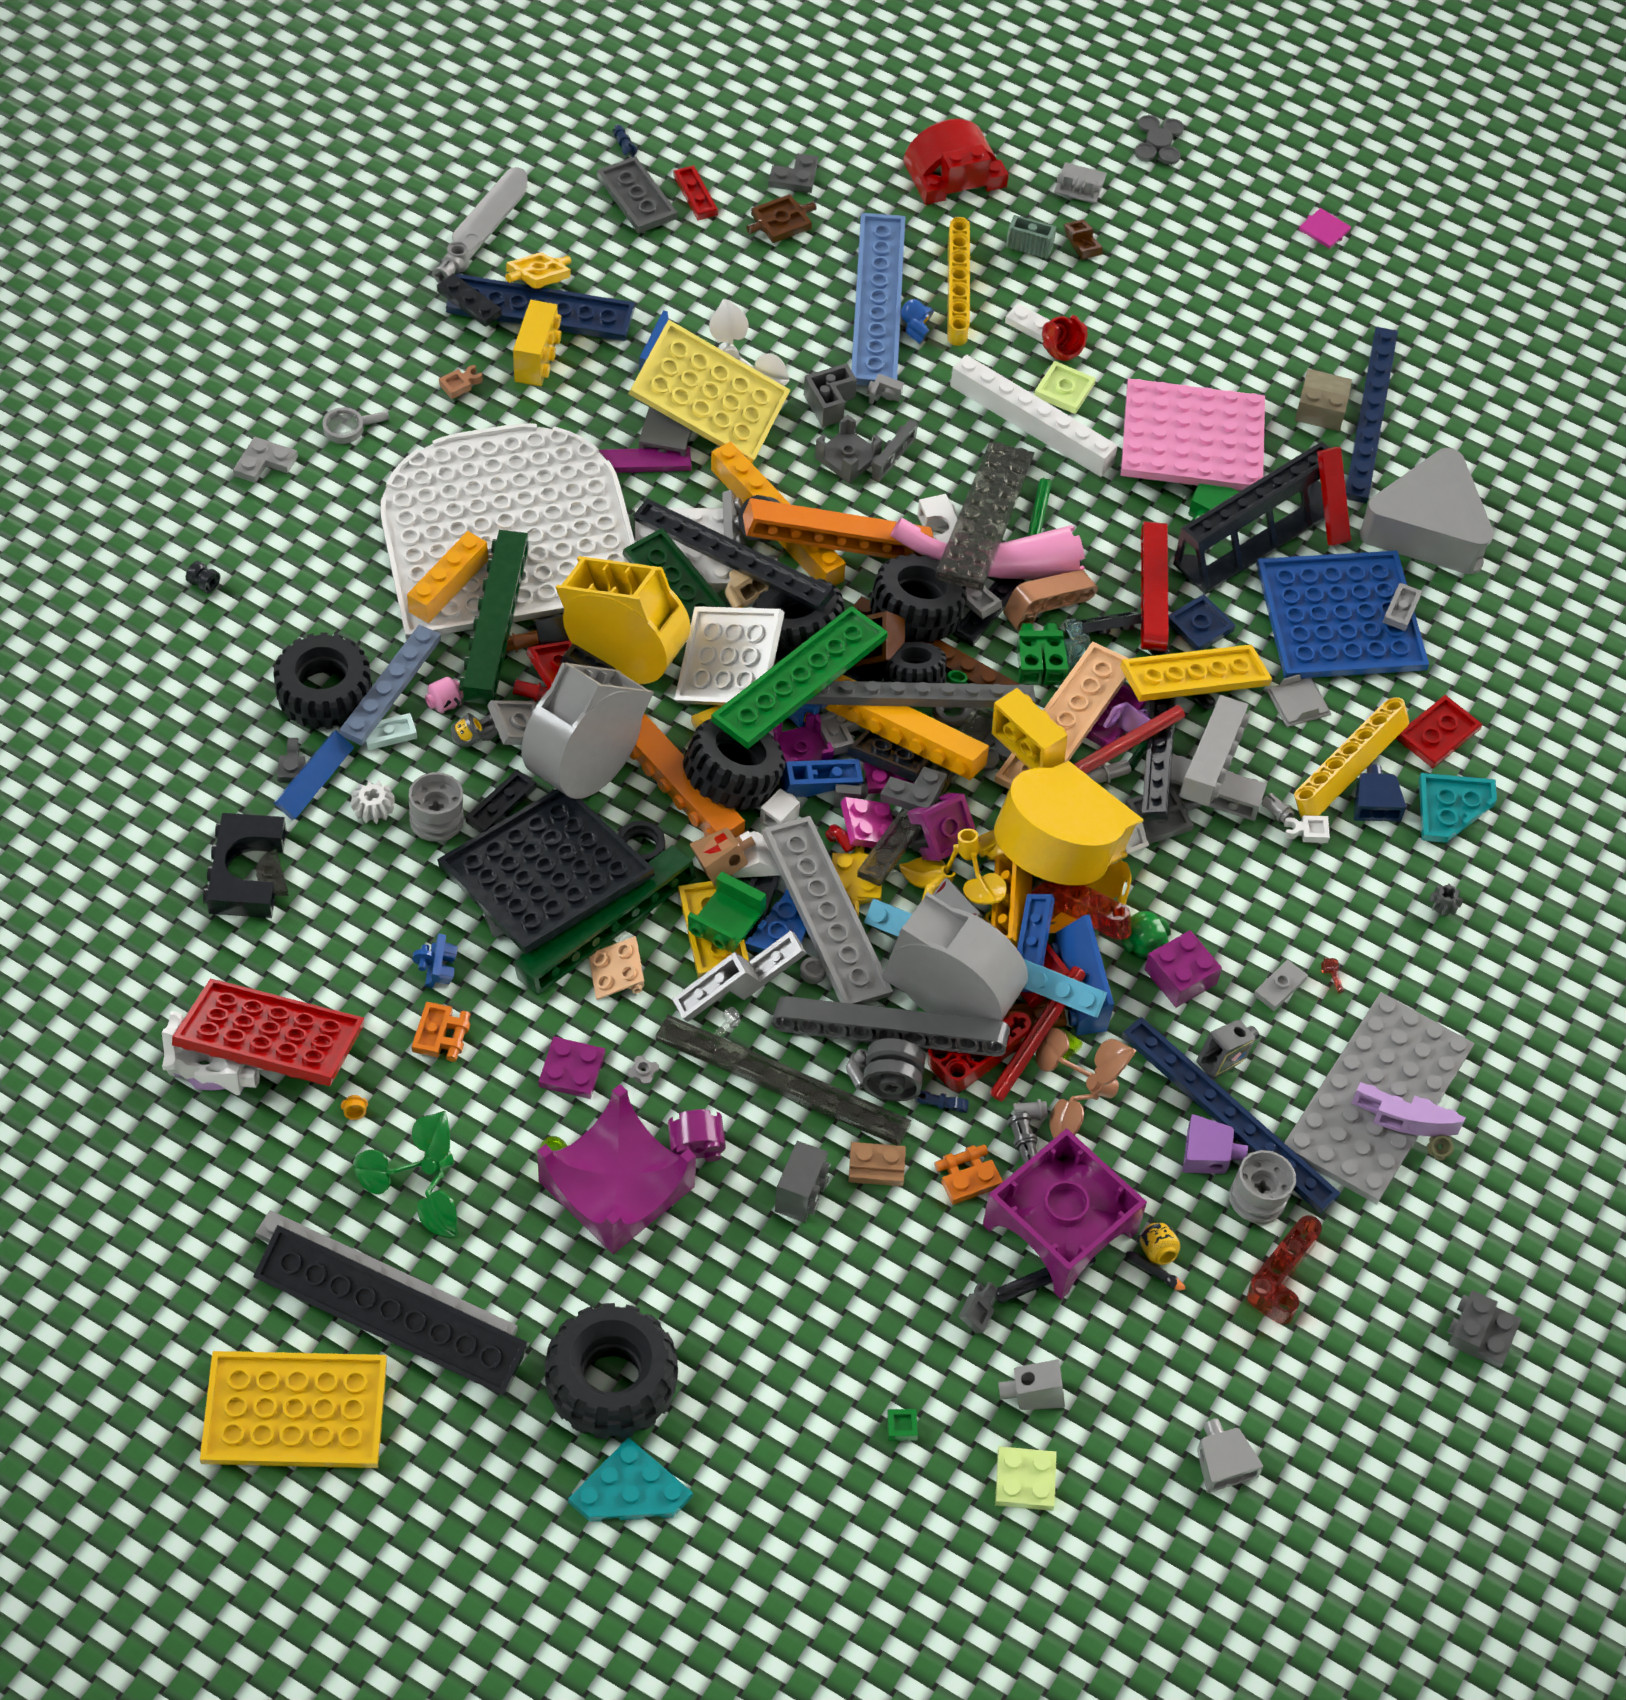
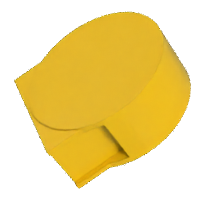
(624, 616)
(1063, 825)

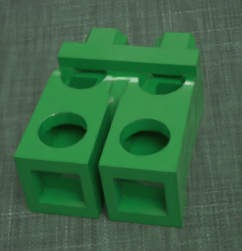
(1037, 646)

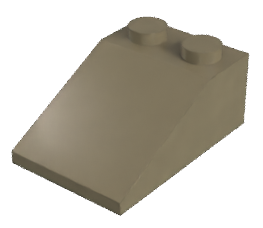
(1323, 400)

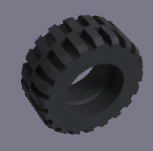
(911, 591)
(799, 620)
(315, 656)
(730, 771)

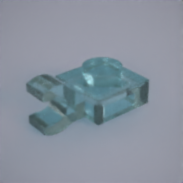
(1077, 643)

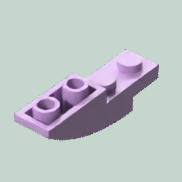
(1417, 1118)

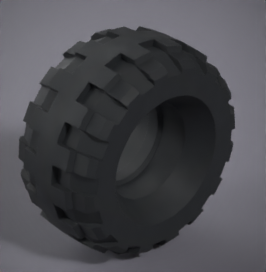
(602, 1334)

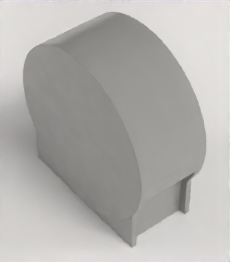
(584, 728)
(956, 963)

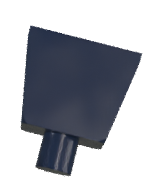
(1378, 797)

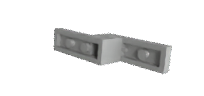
(739, 976)

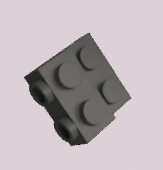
(1483, 1329)

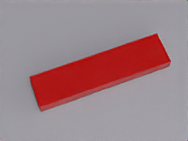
(1334, 496)

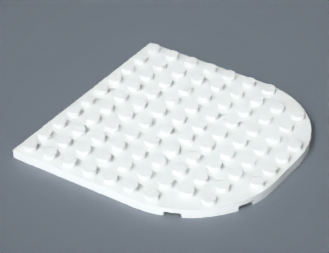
(497, 481)

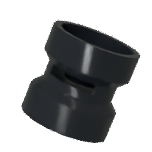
(205, 578)

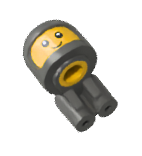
(471, 730)

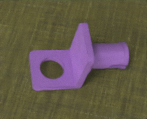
(1127, 717)

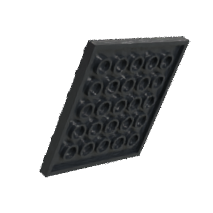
(545, 869)

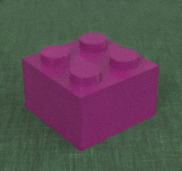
(1183, 968)

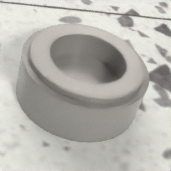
(812, 970)

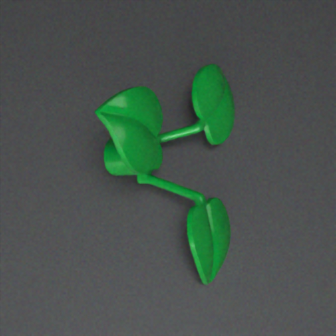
(430, 1135)

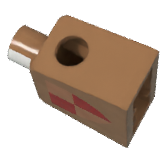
(722, 852)

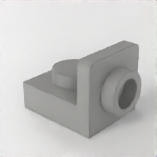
(886, 387)

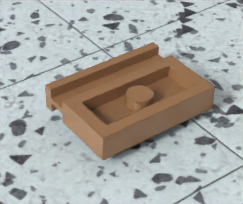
(877, 1164)

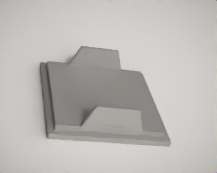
(1298, 700)

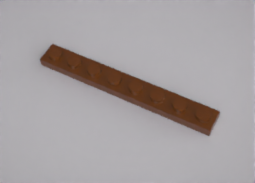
(955, 659)

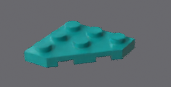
(1452, 804)
(630, 1488)

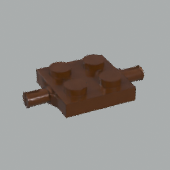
(781, 218)

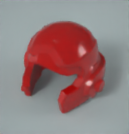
(1064, 337)

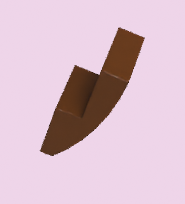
(1081, 238)

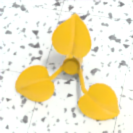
(981, 890)

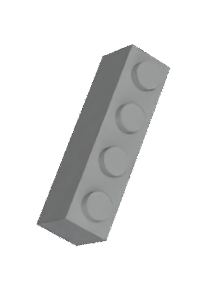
(1237, 793)

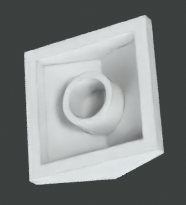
(759, 860)

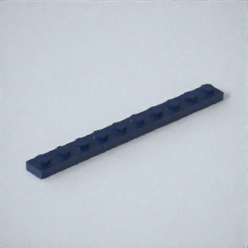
(1371, 415)
(1226, 1109)

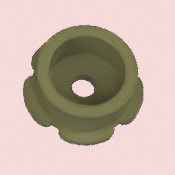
(1447, 1147)

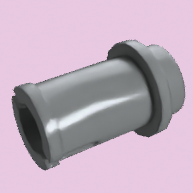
(1277, 807)
(1034, 1109)

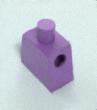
(1210, 1147)

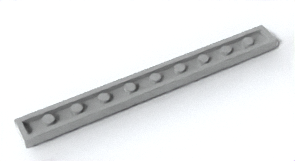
(273, 1219)

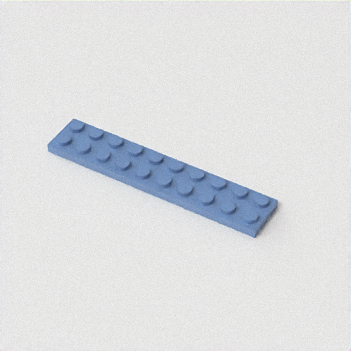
(878, 297)

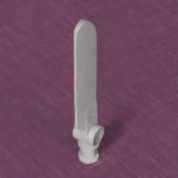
(482, 222)

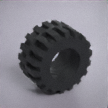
(916, 663)

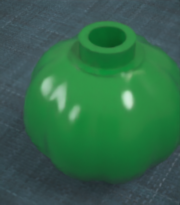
(1147, 934)

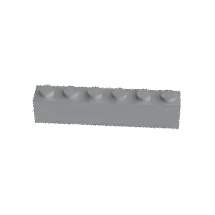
(1215, 751)

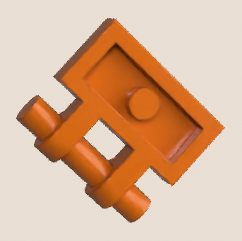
(432, 1030)
(971, 1181)

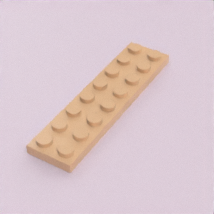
(1077, 702)

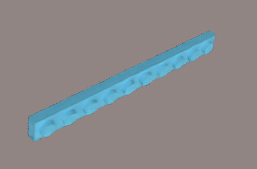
(1040, 979)

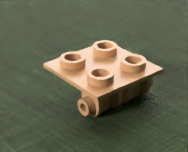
(617, 968)

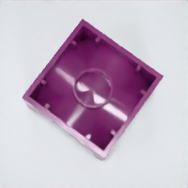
(616, 1175)
(1065, 1207)

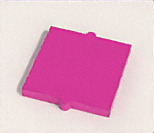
(1325, 228)

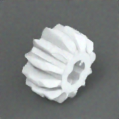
(372, 801)

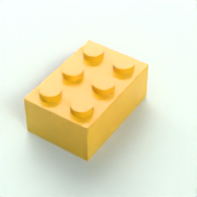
(536, 343)
(1028, 731)

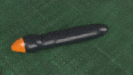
(1158, 1272)

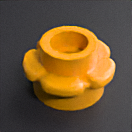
(354, 1107)

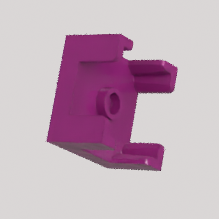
(804, 742)
(942, 824)

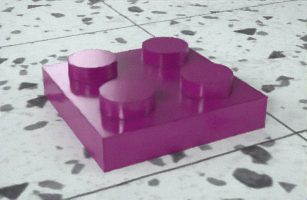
(571, 1067)

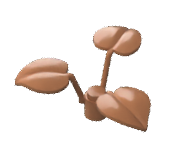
(1110, 1062)

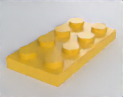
(705, 953)

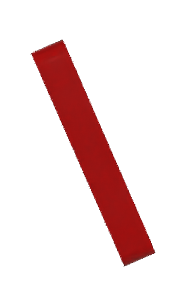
(1154, 586)

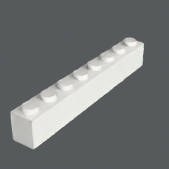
(1033, 415)

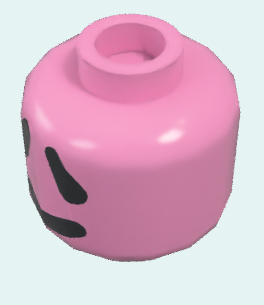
(444, 695)

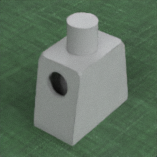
(1035, 1386)
(1226, 1457)

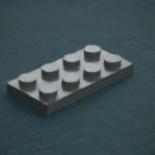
(637, 194)

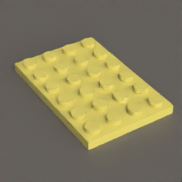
(709, 391)

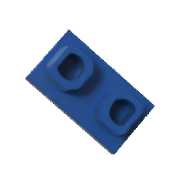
(433, 959)

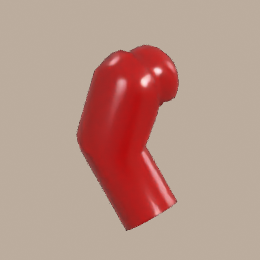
(838, 834)

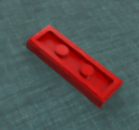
(695, 192)

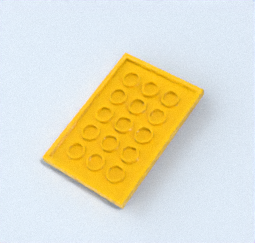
(294, 1409)

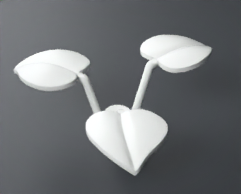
(731, 323)

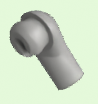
(856, 1066)

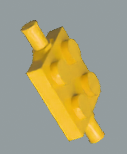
(538, 270)
(858, 890)

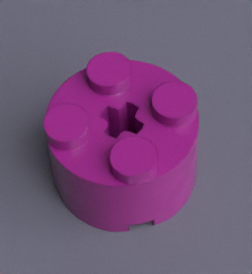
(699, 1133)

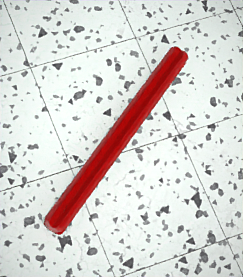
(1130, 739)
(1031, 1043)

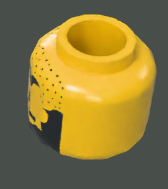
(1160, 1243)

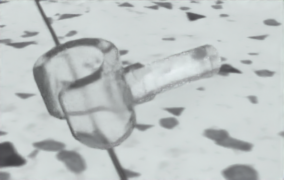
(732, 1021)

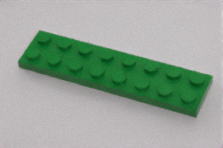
(799, 677)

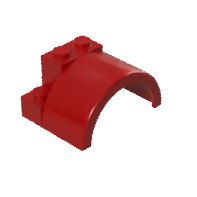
(963, 158)

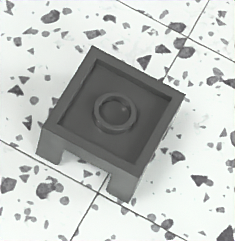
(847, 452)

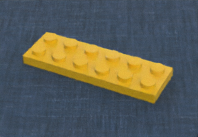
(1195, 672)

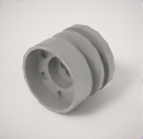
(436, 806)
(1262, 1186)

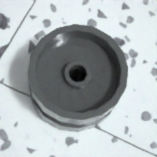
(894, 1069)

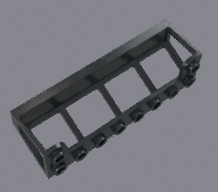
(1227, 518)

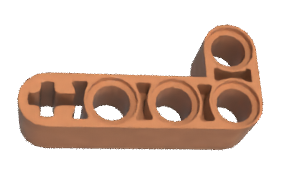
(1048, 594)

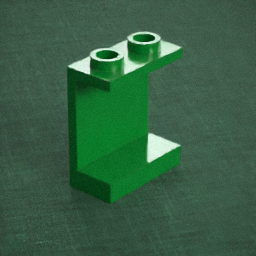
(728, 913)

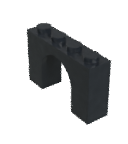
(236, 836)

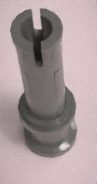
(1024, 1137)

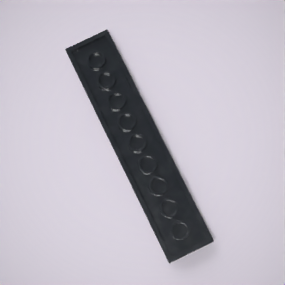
(391, 1310)

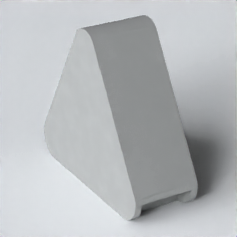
(1432, 515)

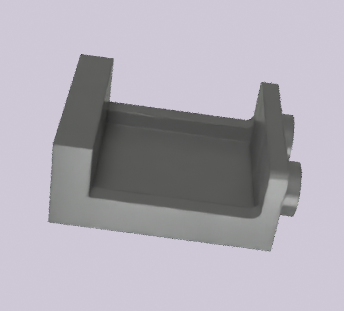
(664, 433)

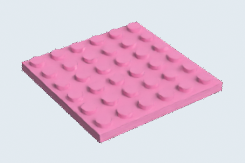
(1192, 435)

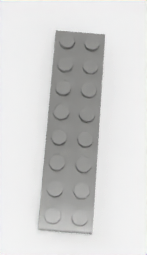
(827, 912)

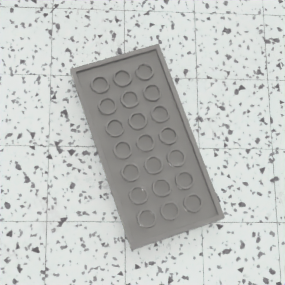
(1398, 1055)

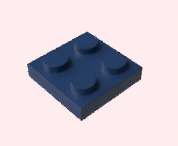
(1201, 623)

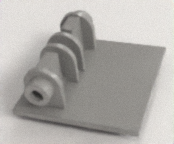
(1080, 183)

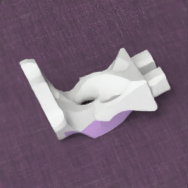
(214, 1076)

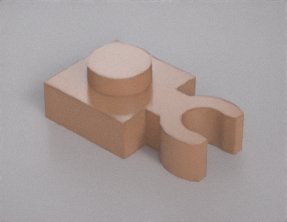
(458, 383)

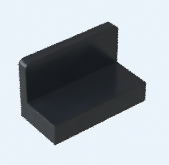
(550, 629)

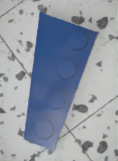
(779, 922)

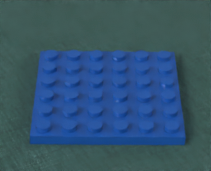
(1332, 612)

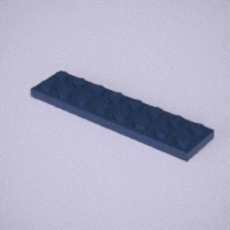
(578, 311)

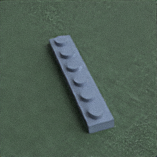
(390, 684)

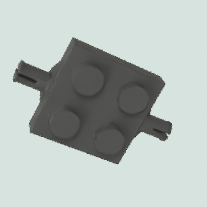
(1177, 822)

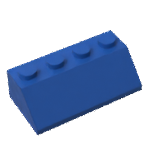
(1078, 947)

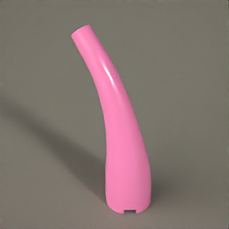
(1022, 558)

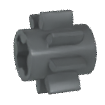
(1446, 899)

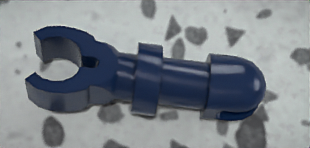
(624, 141)
(953, 1103)

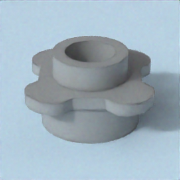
(643, 1077)

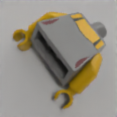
(943, 889)

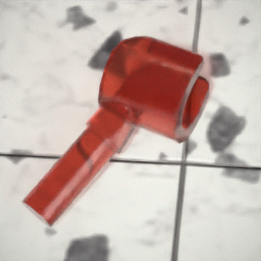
(1331, 965)

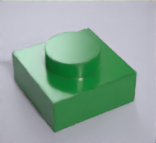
(902, 1424)

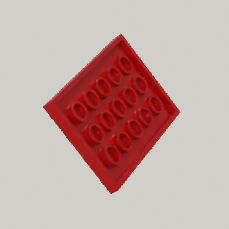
(268, 1032)

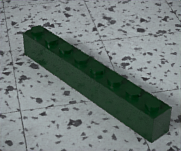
(495, 617)
(573, 946)

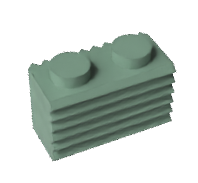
(1031, 236)

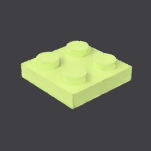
(1064, 387)
(1025, 1478)

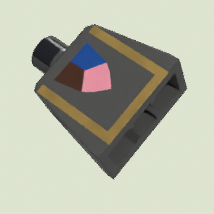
(1226, 1048)

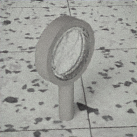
(346, 424)

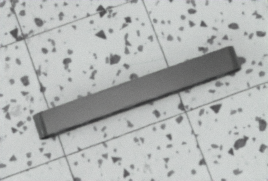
(876, 1023)

